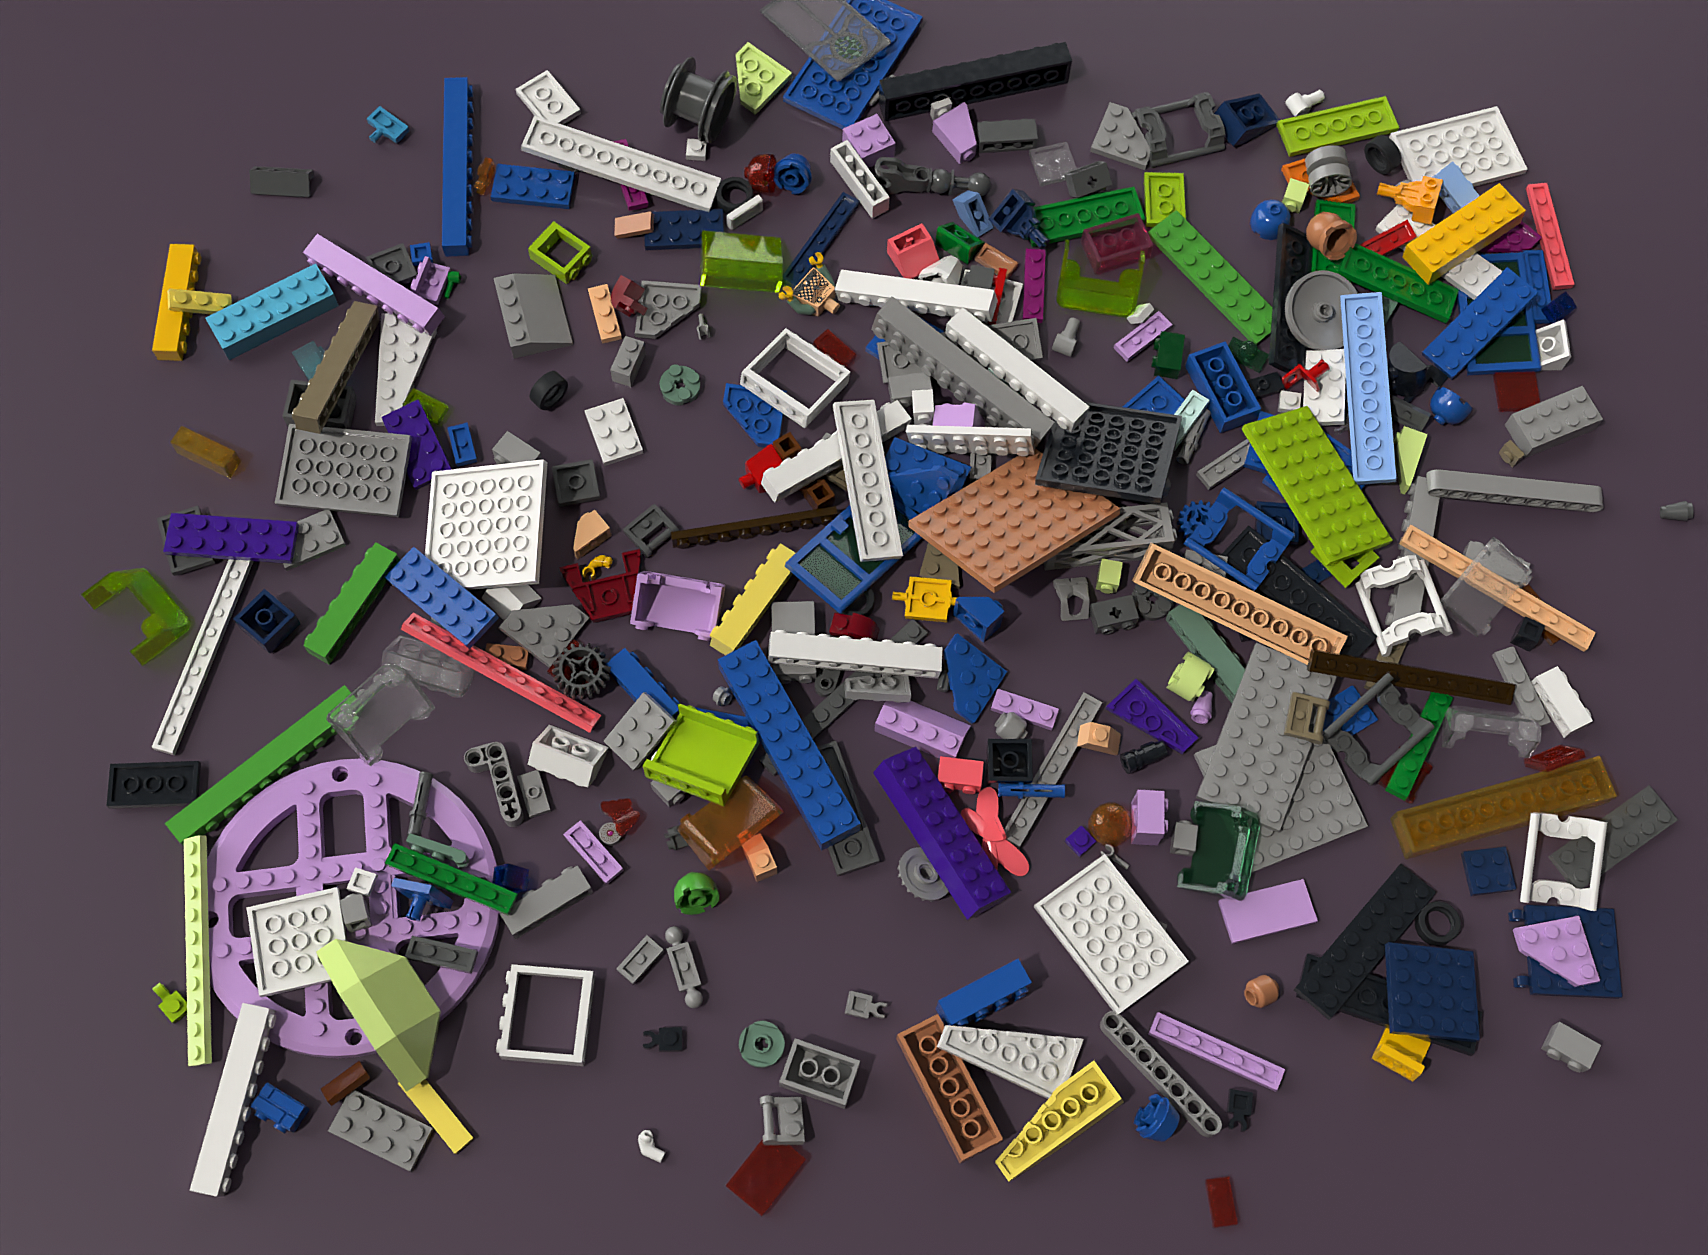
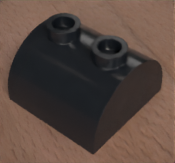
(1405, 371)
(1009, 761)

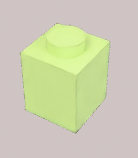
(1295, 195)
(1108, 576)

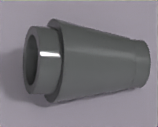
(1677, 511)

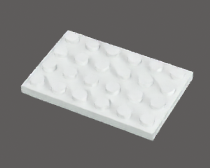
(1473, 141)
(1111, 934)

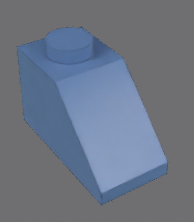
(973, 212)

